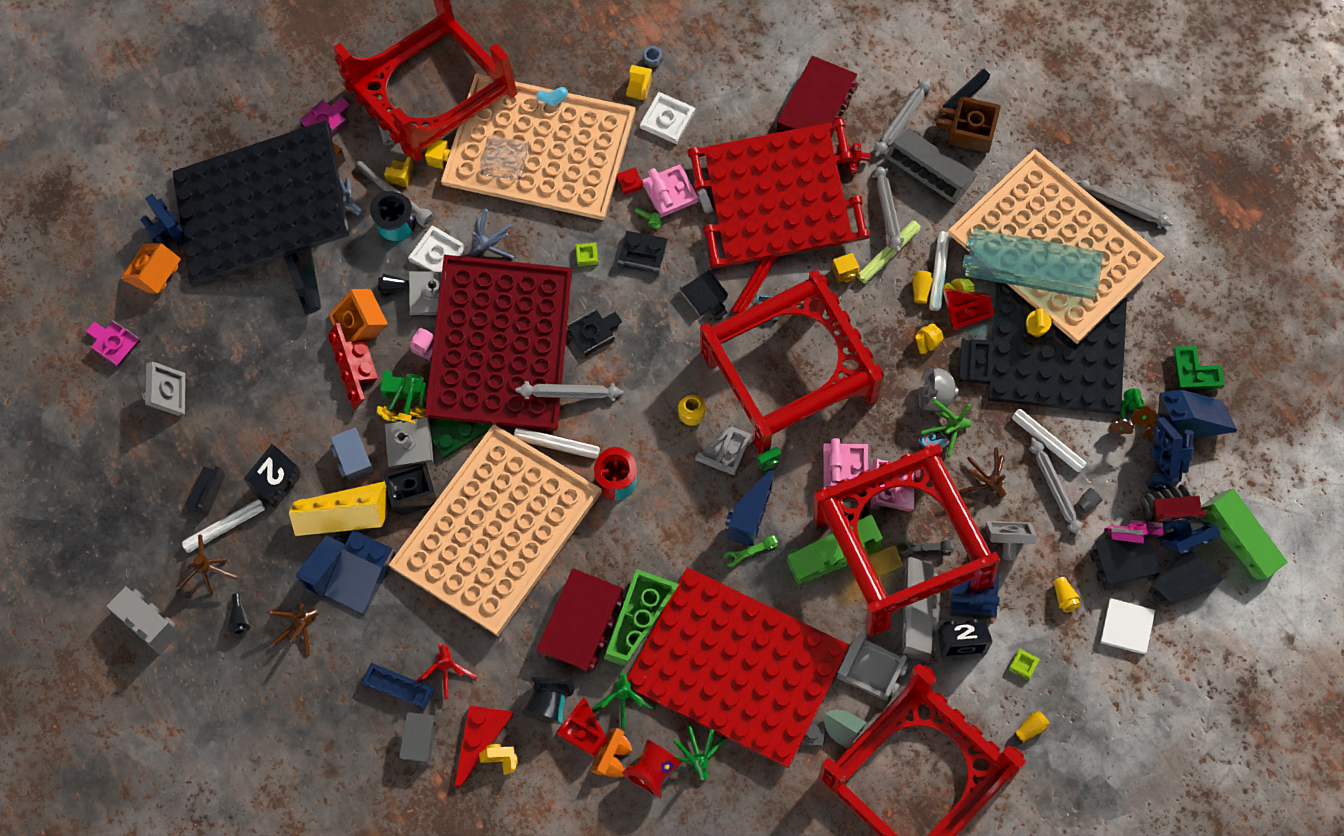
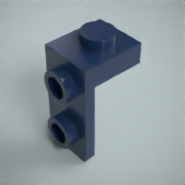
(1161, 481)

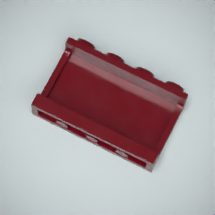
(818, 96)
(581, 621)

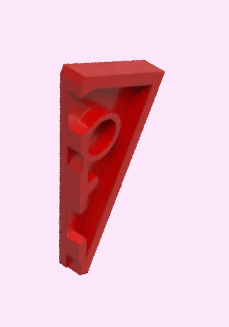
(481, 730)

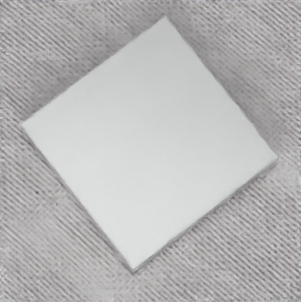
(667, 118)
(432, 247)
(1127, 626)

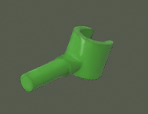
(654, 218)

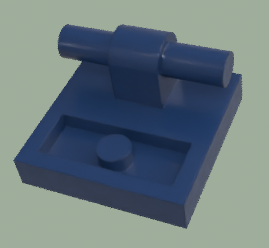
(166, 223)
(1171, 449)
(1187, 535)
(975, 604)

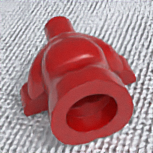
(857, 155)

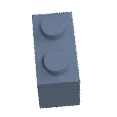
(352, 455)

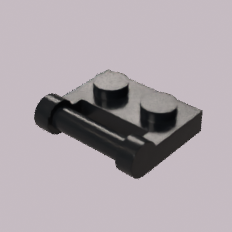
(643, 246)

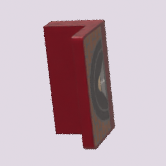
(1178, 509)

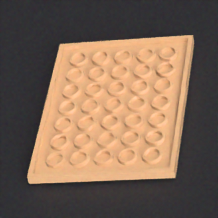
(569, 156)
(1049, 206)
(495, 529)

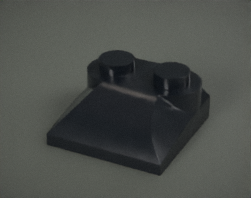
(410, 489)

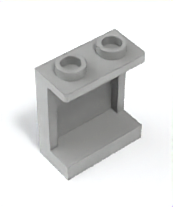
(872, 668)

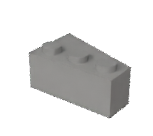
(143, 619)

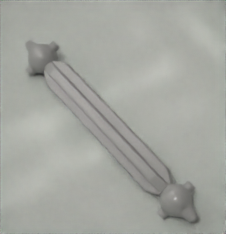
(902, 117)
(1125, 204)
(888, 208)
(569, 391)
(1056, 487)

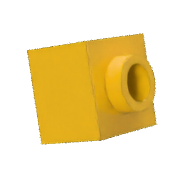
(438, 154)
(845, 268)

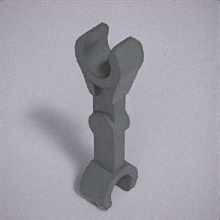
(945, 546)

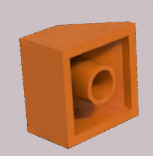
(151, 268)
(358, 315)

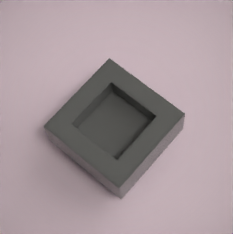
(815, 734)

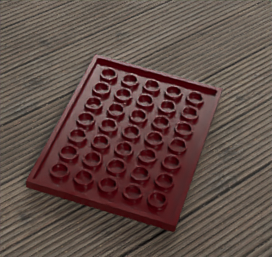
(492, 334)

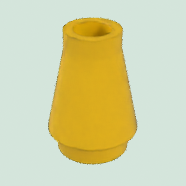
(921, 286)
(1066, 595)
(1032, 726)

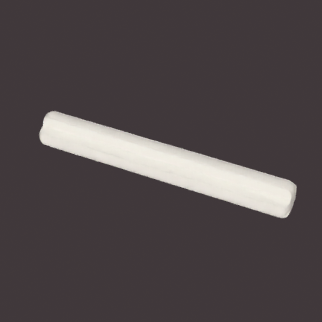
(939, 271)
(1049, 440)
(557, 443)
(224, 525)

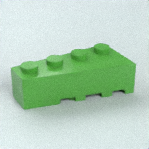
(825, 554)

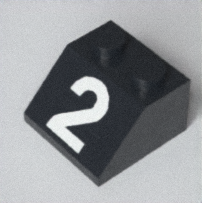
(272, 476)
(964, 638)

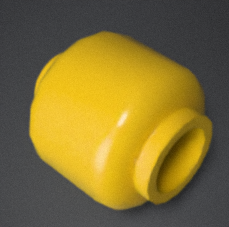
(692, 409)

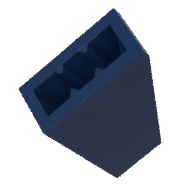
(318, 568)

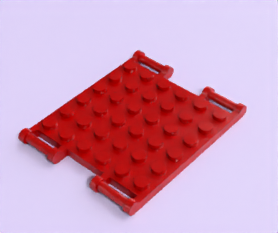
(778, 194)

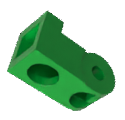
(390, 386)

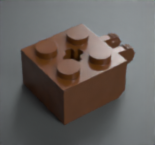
(972, 123)

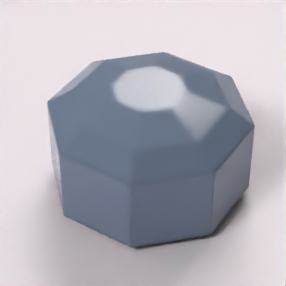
(652, 56)

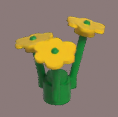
(412, 385)

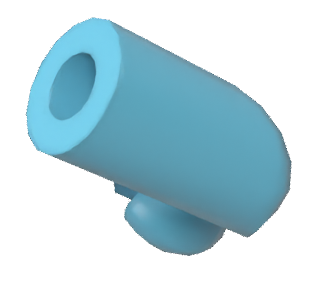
(554, 97)

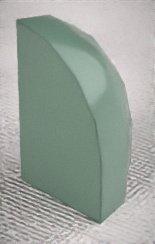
(843, 726)

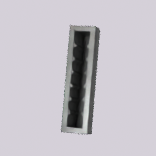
(931, 165)

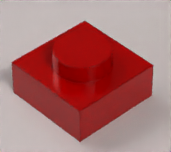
(629, 181)

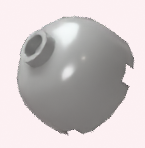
(939, 386)

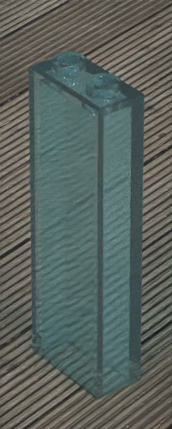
(1033, 263)

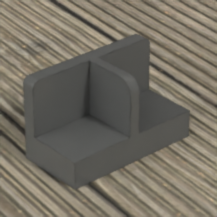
(418, 738)

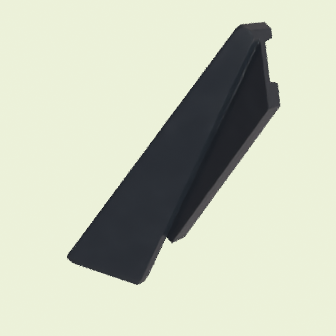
(304, 279)

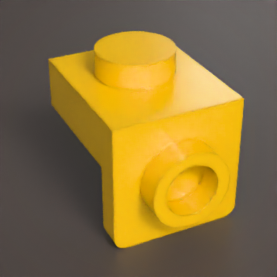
(496, 753)

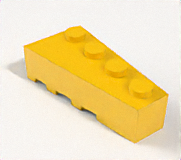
(341, 511)

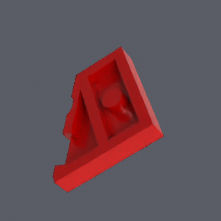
(967, 307)
(583, 729)

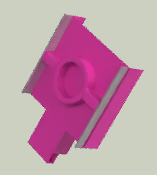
(323, 111)
(112, 342)
(1134, 531)

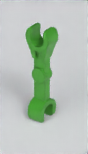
(768, 543)

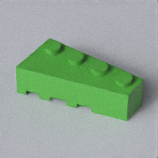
(1243, 534)
(640, 610)

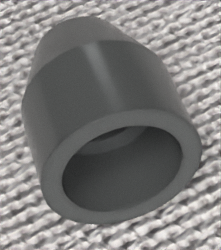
(1089, 500)

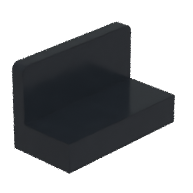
(205, 490)

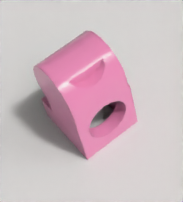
(422, 344)

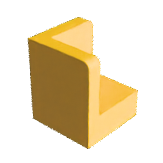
(639, 82)
(399, 173)

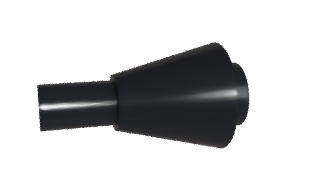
(391, 284)
(238, 620)

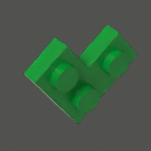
(1192, 375)

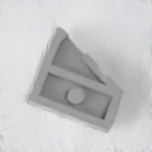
(727, 451)

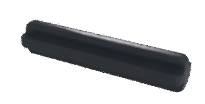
(968, 89)

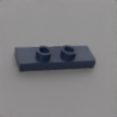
(398, 686)

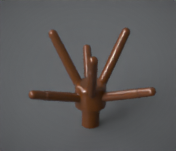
(993, 482)
(203, 565)
(300, 620)

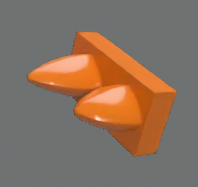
(605, 762)

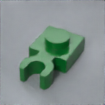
(769, 459)

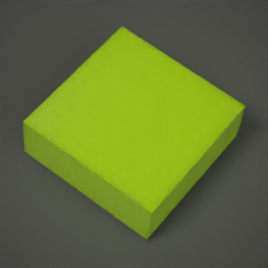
(586, 254)
(1024, 664)

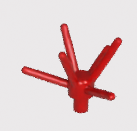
(444, 663)

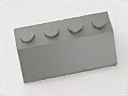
(917, 617)

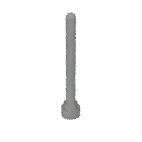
(423, 216)

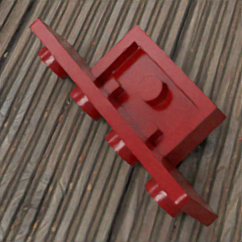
(354, 364)

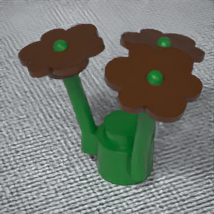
(1142, 415)

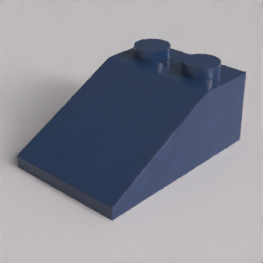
(1195, 413)
(748, 513)
(359, 572)

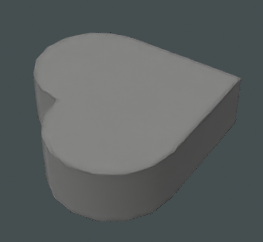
(704, 200)

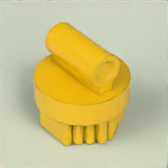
(960, 284)
(1038, 322)
(928, 338)

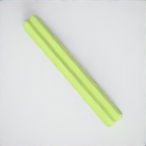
(887, 253)

